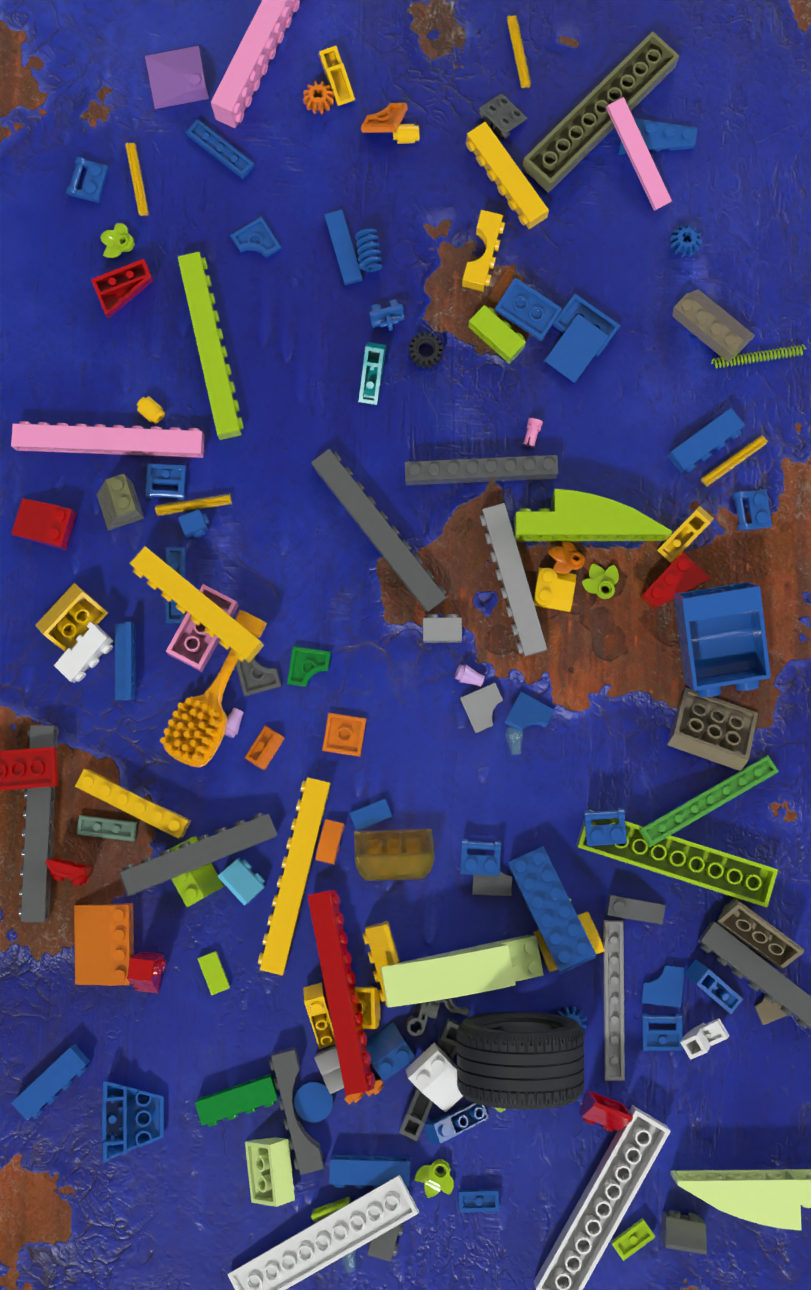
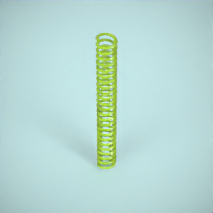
(760, 356)

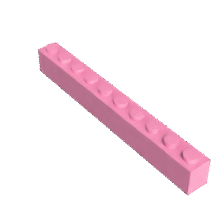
(108, 440)

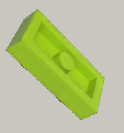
(633, 1239)

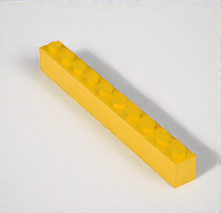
(295, 876)

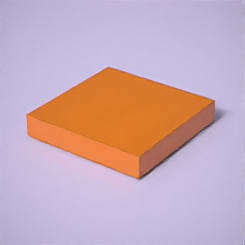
(344, 734)

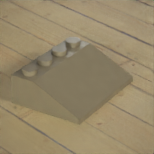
(713, 729)

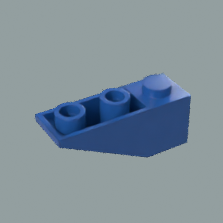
(454, 1122)

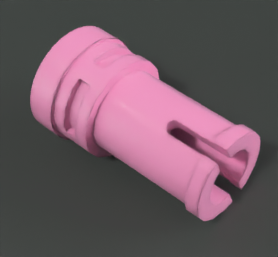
(533, 426)

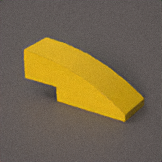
(336, 75)

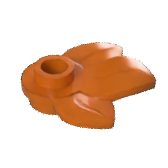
(564, 557)

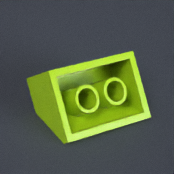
(196, 883)

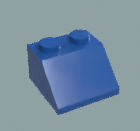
(389, 1051)

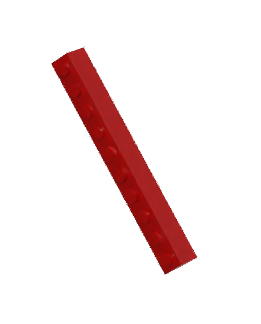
(341, 992)

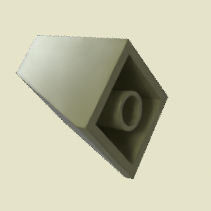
(119, 502)

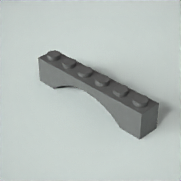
(420, 1104)
(307, 1150)

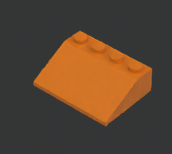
(103, 943)

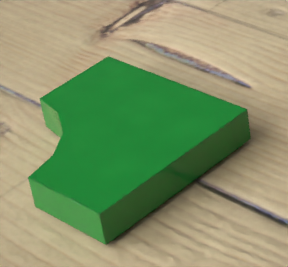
(305, 664)

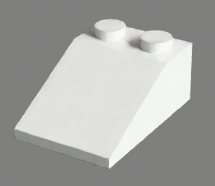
(435, 1077)

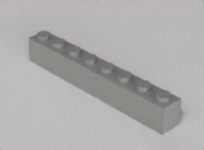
(513, 579)

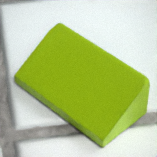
(324, 1211)

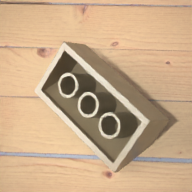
(712, 324)
(759, 934)

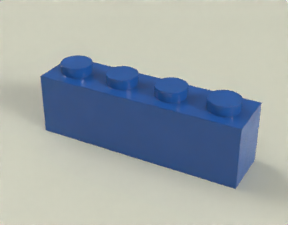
(706, 440)
(50, 1082)
(367, 1170)

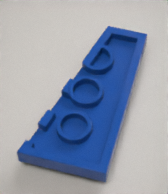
(664, 136)

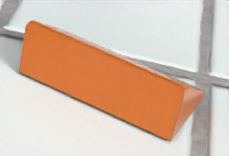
(264, 747)

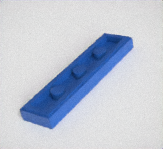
(220, 149)
(343, 247)
(177, 561)

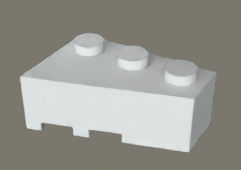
(84, 653)

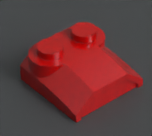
(69, 870)

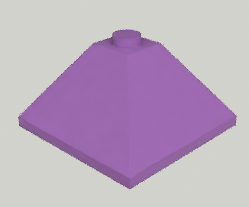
(176, 77)

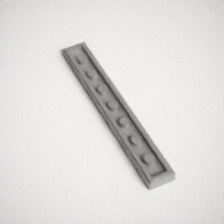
(613, 1000)

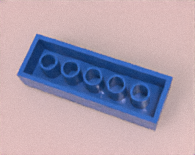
(551, 910)

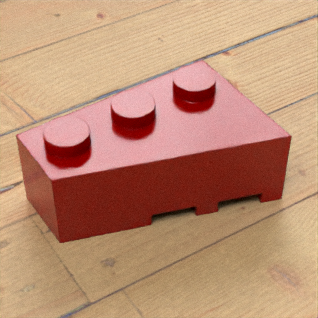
(121, 285)
(677, 578)
(146, 971)

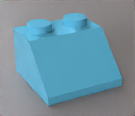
(242, 880)

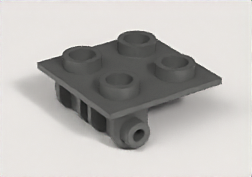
(502, 114)

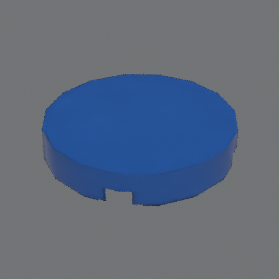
(313, 1101)

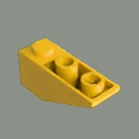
(319, 1014)

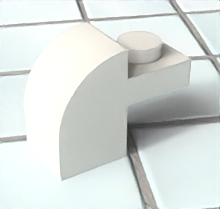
(702, 1037)

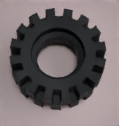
(425, 339)

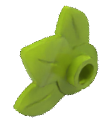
(115, 241)
(600, 578)
(435, 1180)

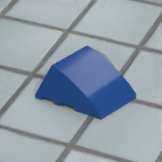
(129, 1119)

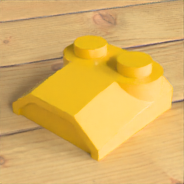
(554, 590)
(369, 1006)

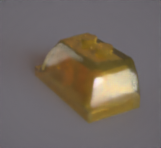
(394, 854)

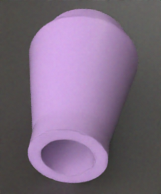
(468, 675)
(233, 722)

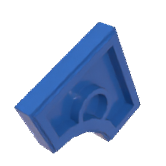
(256, 237)
(528, 712)
(666, 988)

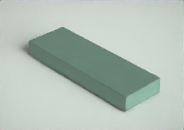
(107, 828)

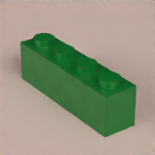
(237, 1099)

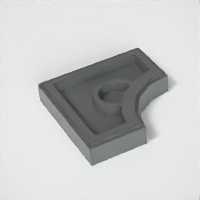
(256, 678)
(492, 885)

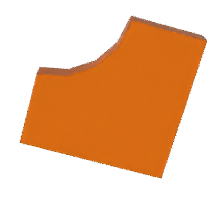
(385, 120)

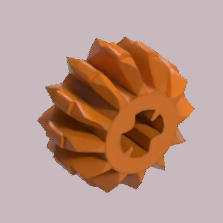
(318, 97)

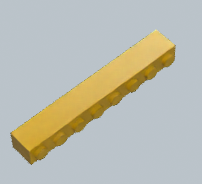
(199, 606)

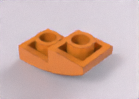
(329, 841)
(356, 1097)

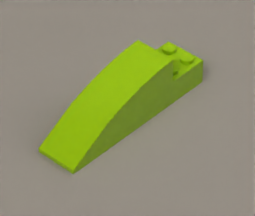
(586, 518)

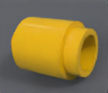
(406, 134)
(150, 409)

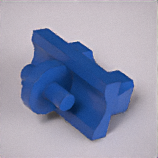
(386, 316)

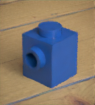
(194, 524)

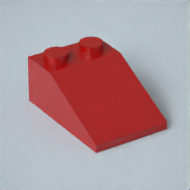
(44, 523)
(604, 1111)

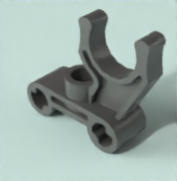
(430, 1009)

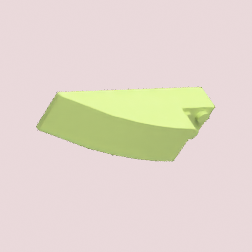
(462, 971)
(752, 1195)

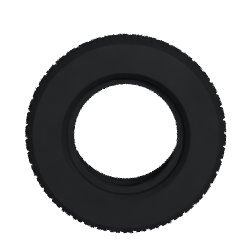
(520, 1060)

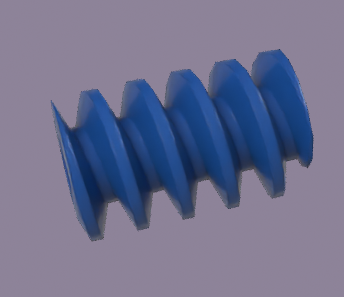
(366, 250)

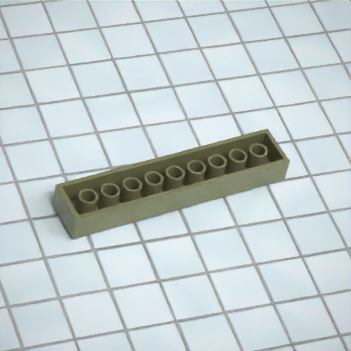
(590, 119)

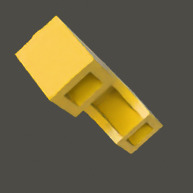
(477, 271)

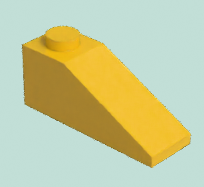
(685, 534)

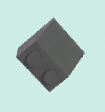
(683, 1232)

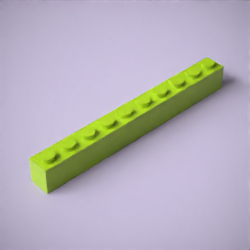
(209, 345)

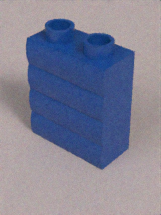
(722, 638)

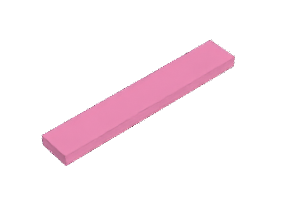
(638, 153)

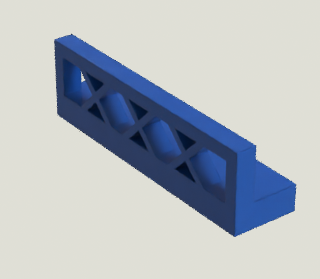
(125, 661)

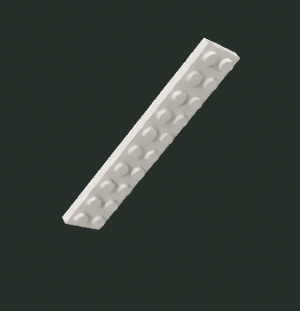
(328, 1239)

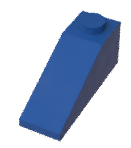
(713, 986)

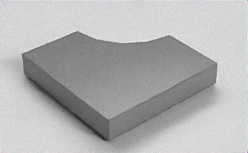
(480, 706)

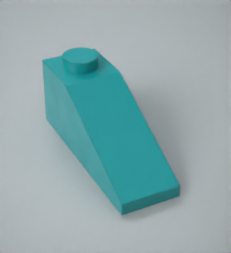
(372, 373)

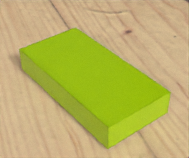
(214, 973)

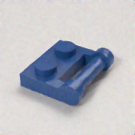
(93, 181)
(166, 475)
(758, 510)
(608, 833)
(480, 864)
(661, 1038)

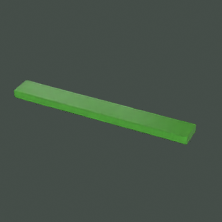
(708, 801)

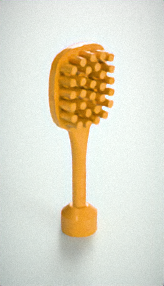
(200, 721)

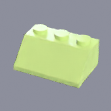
(270, 1171)

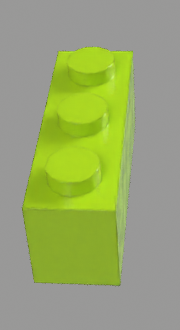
(497, 334)

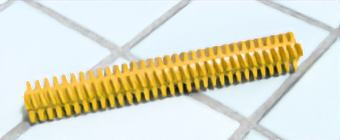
(518, 50)
(137, 179)
(732, 461)
(203, 503)

